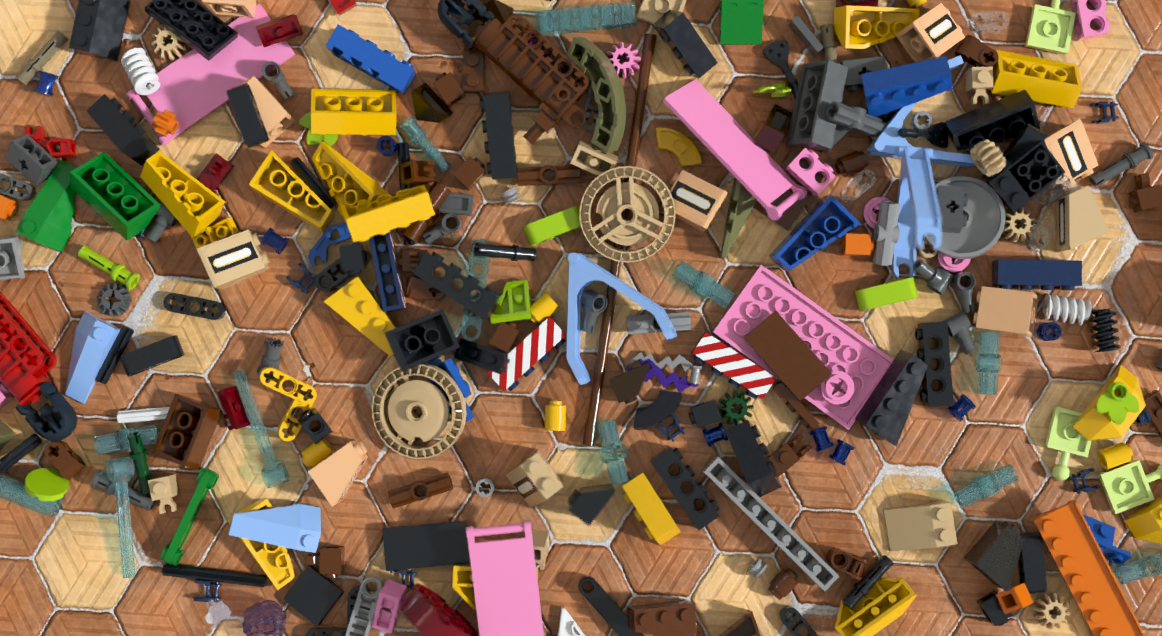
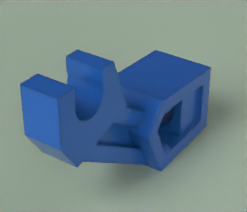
(325, 241)

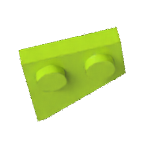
(513, 303)

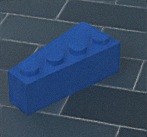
(371, 60)
(905, 85)
(817, 229)

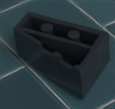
(685, 43)
(122, 129)
(753, 458)

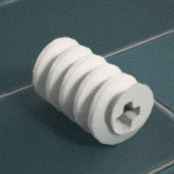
(140, 71)
(1066, 309)

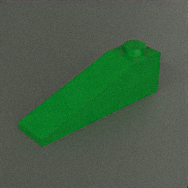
(51, 212)

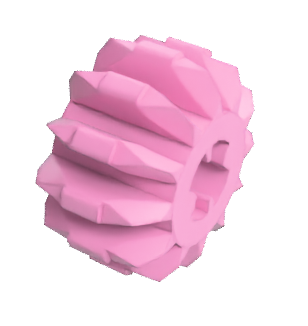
(624, 52)

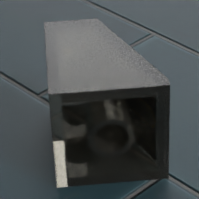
(997, 553)

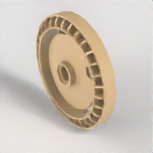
(644, 209)
(404, 416)

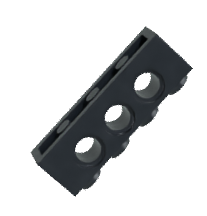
(426, 269)
(944, 394)
(700, 517)

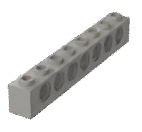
(770, 523)

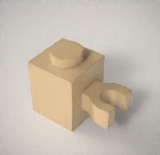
(979, 81)
(164, 489)
(541, 547)

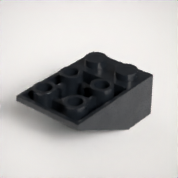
(1025, 175)

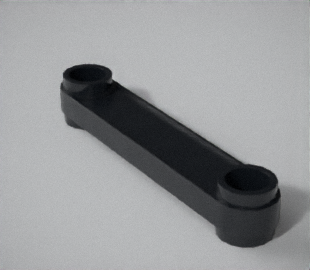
(607, 607)

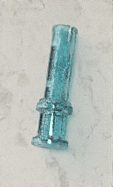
(419, 137)

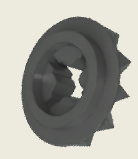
(118, 307)

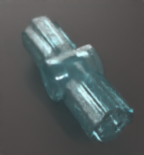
(703, 284)
(988, 363)
(119, 440)
(613, 452)
(986, 486)
(1137, 570)

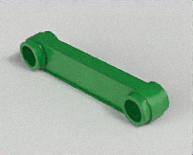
(172, 552)

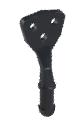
(782, 61)
(929, 134)

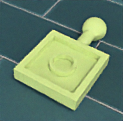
(1050, 28)
(1065, 439)
(1128, 485)

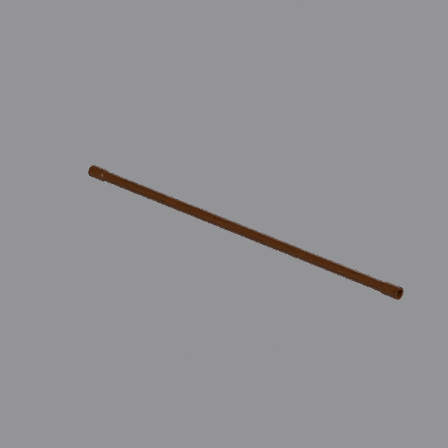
(591, 426)

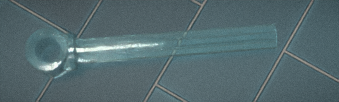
(273, 471)
(120, 472)

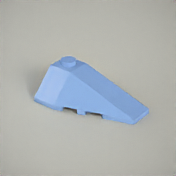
(90, 348)
(286, 526)

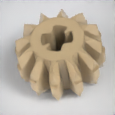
(167, 50)
(987, 158)
(1025, 225)
(1054, 618)

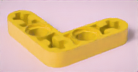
(297, 400)

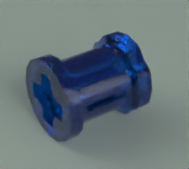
(46, 83)
(387, 139)
(274, 241)
(1054, 335)
(968, 405)
(715, 435)
(821, 438)
(841, 452)

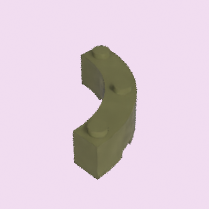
(607, 92)

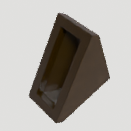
(498, 8)
(428, 105)

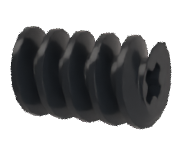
(1104, 330)

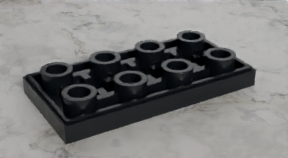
(193, 25)
(426, 545)

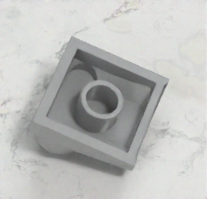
(11, 258)

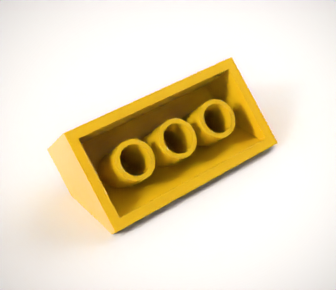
(1042, 78)
(353, 112)

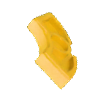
(678, 145)

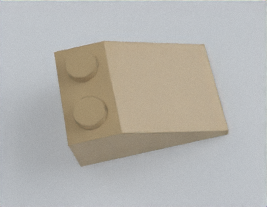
(920, 526)

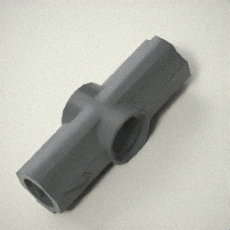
(854, 119)

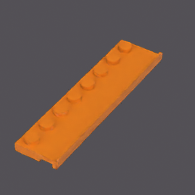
(1086, 572)

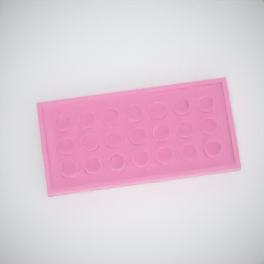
(824, 334)

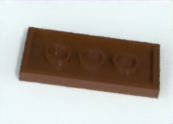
(790, 214)
(787, 355)

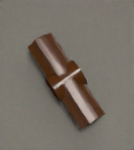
(534, 175)
(437, 194)
(407, 494)

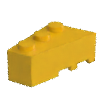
(650, 509)

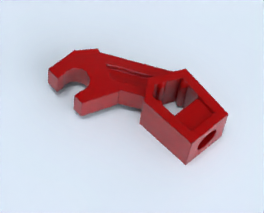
(67, 146)

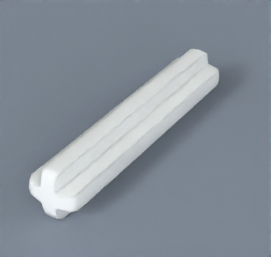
(142, 415)

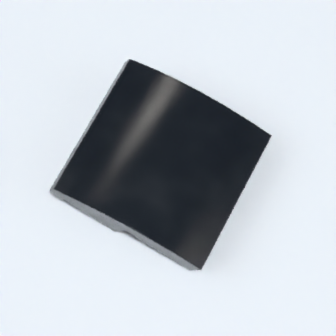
(313, 595)

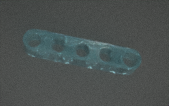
(586, 18)
(483, 278)

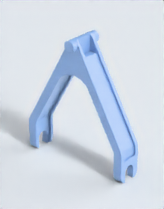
(889, 140)
(918, 207)
(583, 273)

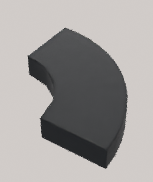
(658, 411)

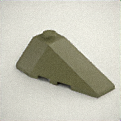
(739, 209)

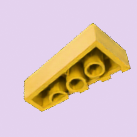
(285, 189)
(181, 193)
(387, 213)
(363, 311)

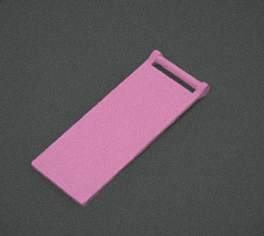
(197, 86)
(734, 147)
(505, 582)

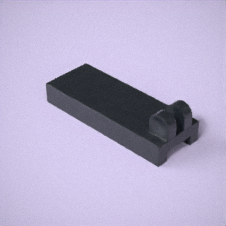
(482, 356)

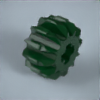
(727, 407)

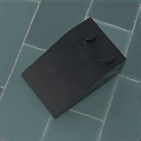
(422, 340)

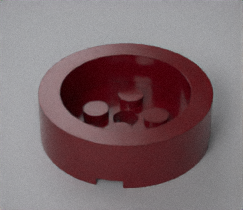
(432, 615)

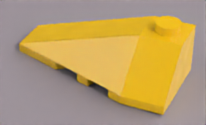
(866, 25)

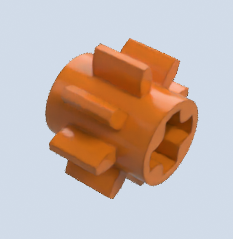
(165, 123)

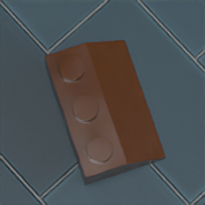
(187, 431)

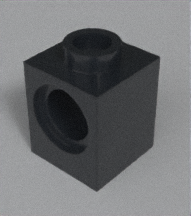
(352, 258)
(704, 413)
(320, 430)
(992, 609)

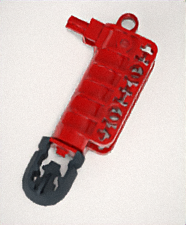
(26, 377)

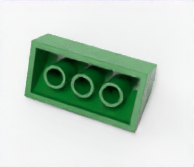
(114, 195)

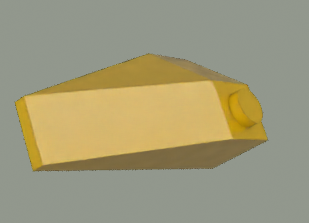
(344, 179)
(271, 558)

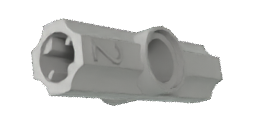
(886, 233)
(644, 323)

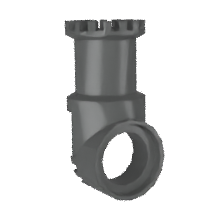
(271, 355)

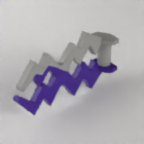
(657, 370)

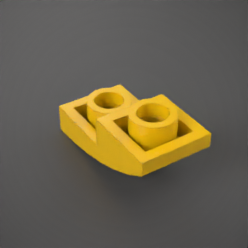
(216, 232)

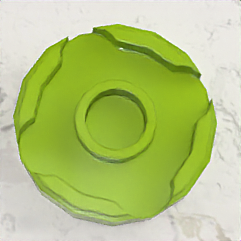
(46, 484)

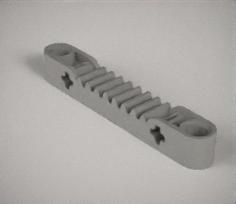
(364, 607)

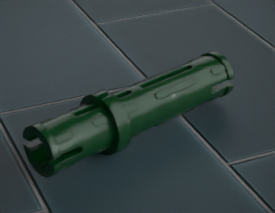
(138, 454)

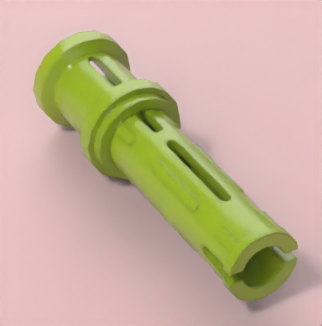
(116, 271)

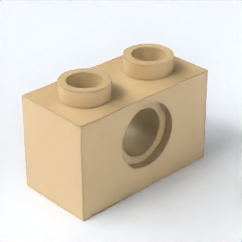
(593, 158)

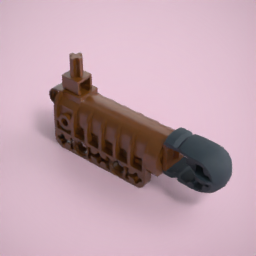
(523, 64)

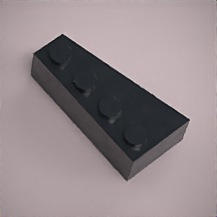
(993, 121)
(500, 135)
(893, 397)

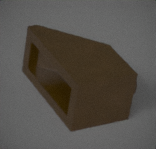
(774, 128)
(630, 383)

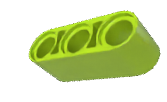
(553, 226)
(886, 294)

